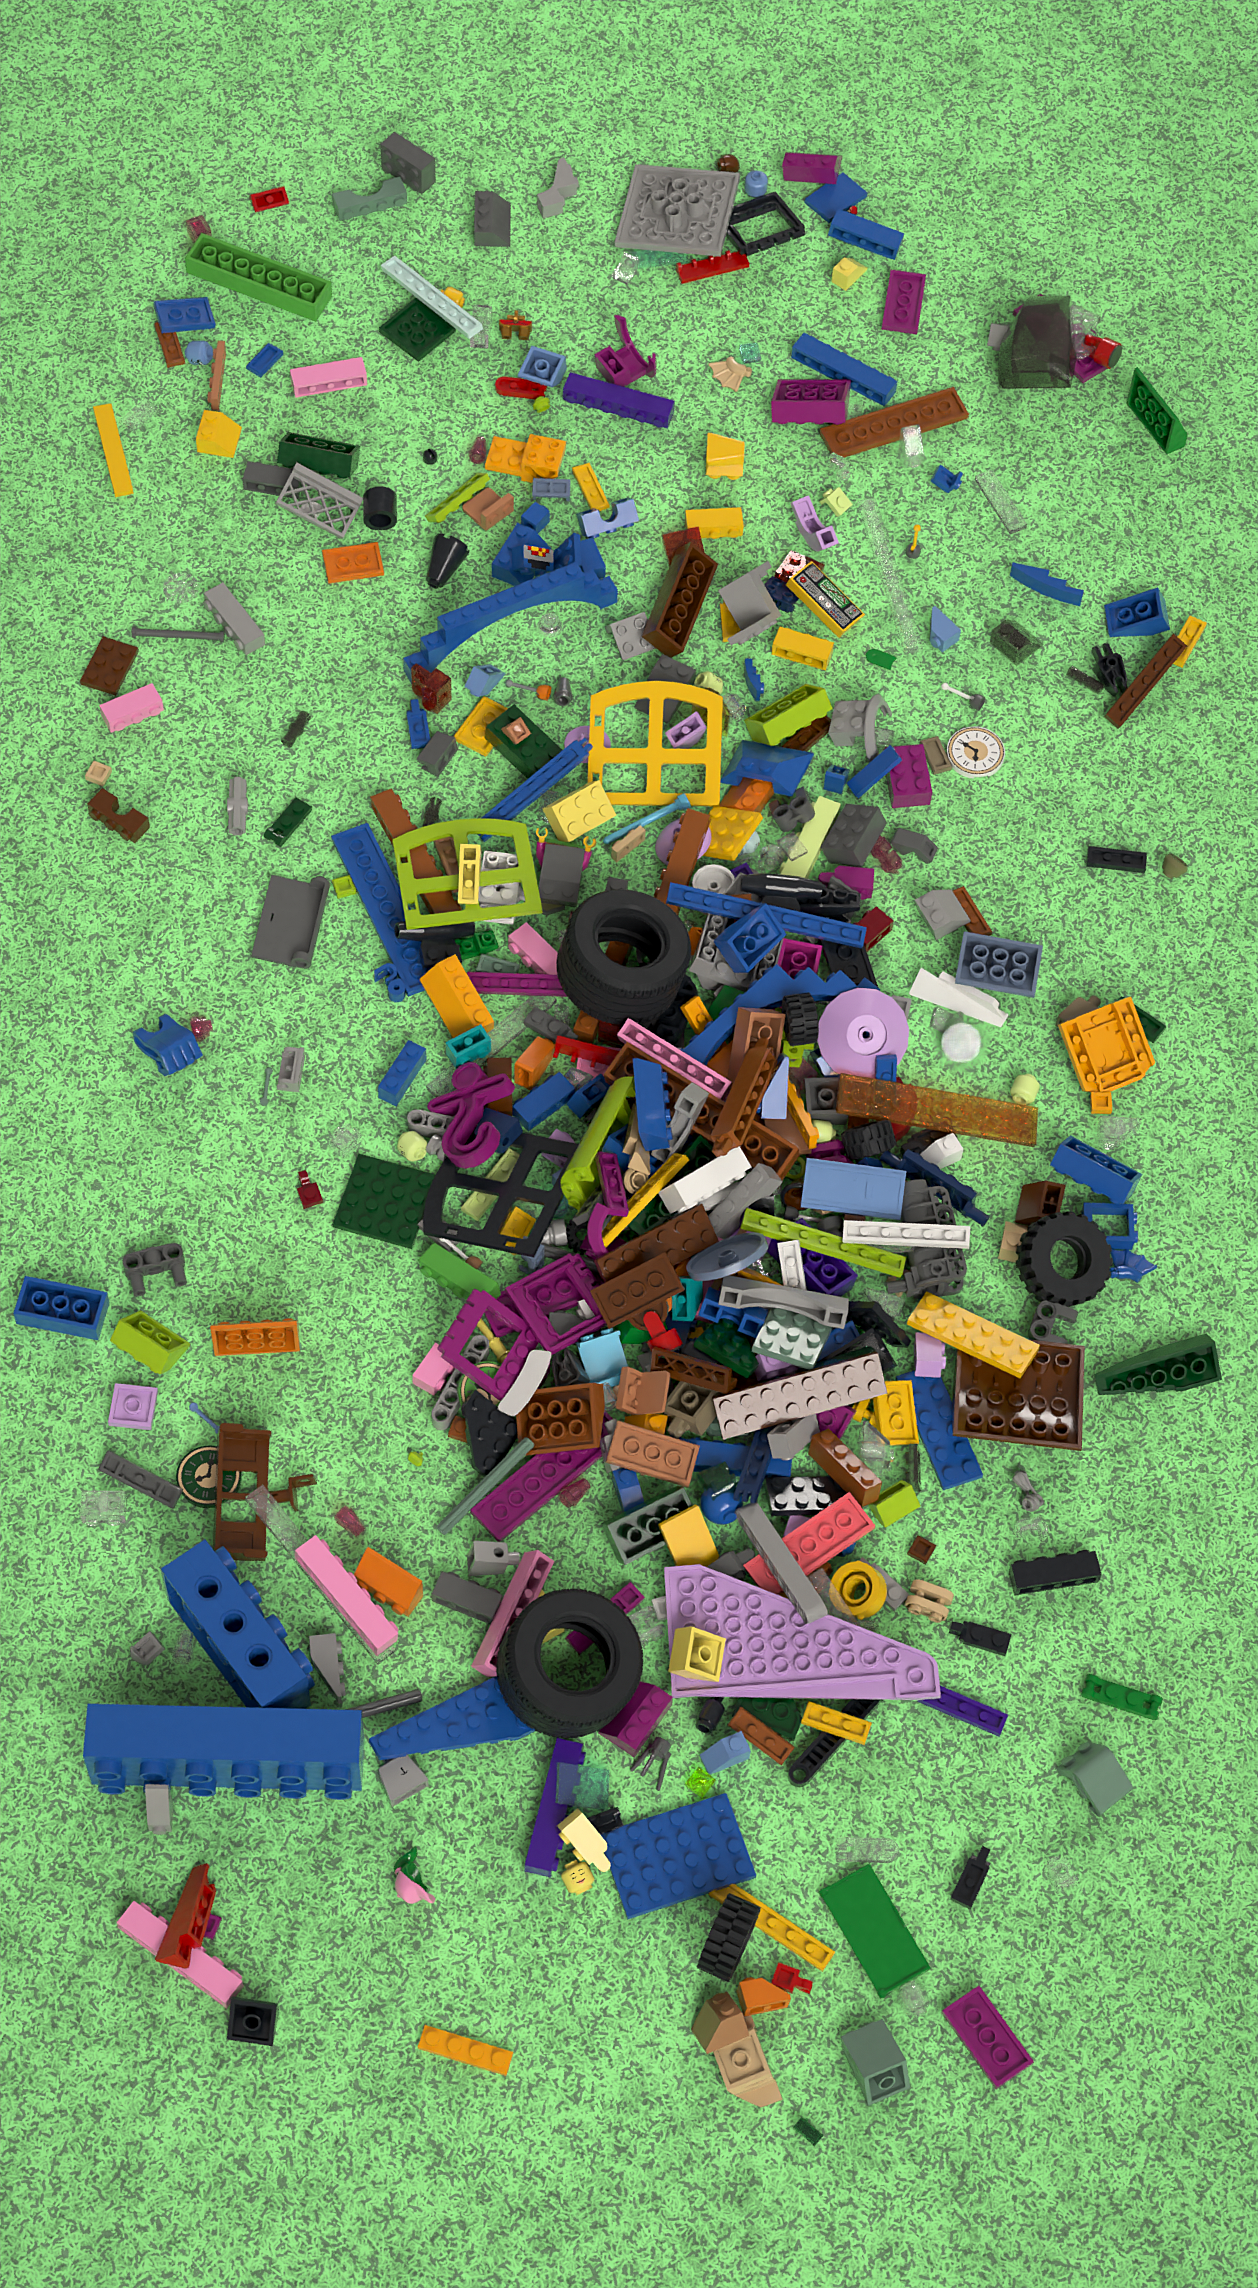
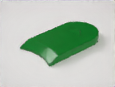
(880, 658)

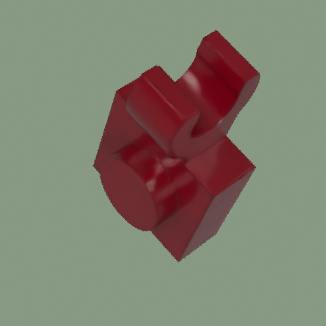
(308, 1193)

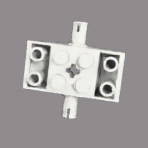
(501, 893)

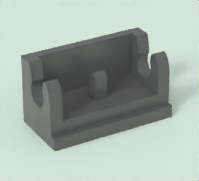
(438, 753)

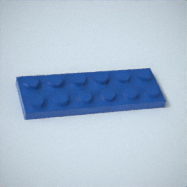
(949, 1455)

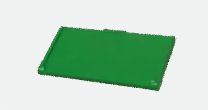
(875, 1930)

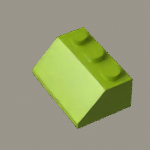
(149, 1341)

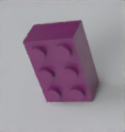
(910, 780)

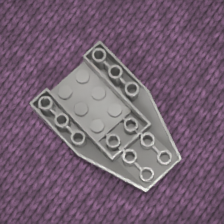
(709, 960)

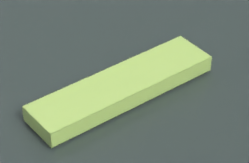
(479, 1202)

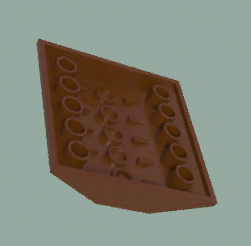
(1033, 1410)

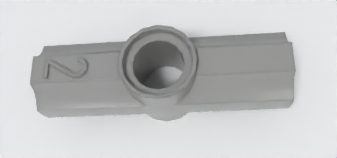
(237, 806)

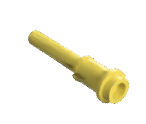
(494, 1342)

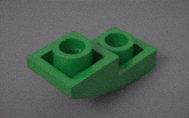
(479, 944)

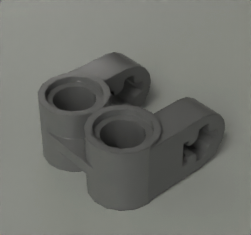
(799, 811)
(1046, 1323)

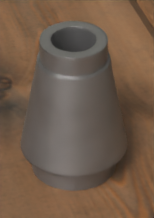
(563, 692)

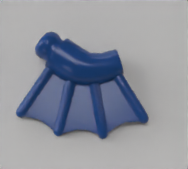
(1129, 1265)

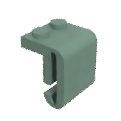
(1096, 1776)

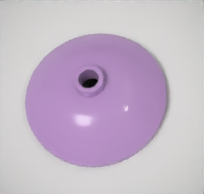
(665, 841)

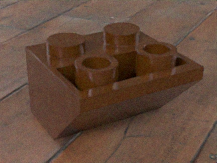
(1038, 1201)

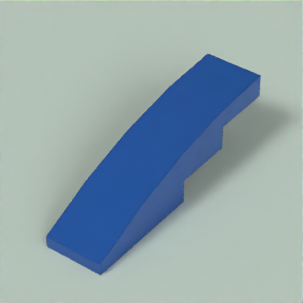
(1039, 581)

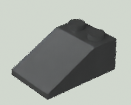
(669, 671)
(561, 875)

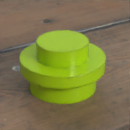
(541, 404)

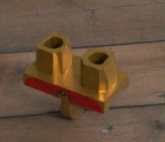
(515, 323)

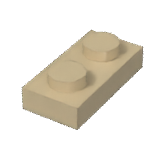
(627, 844)

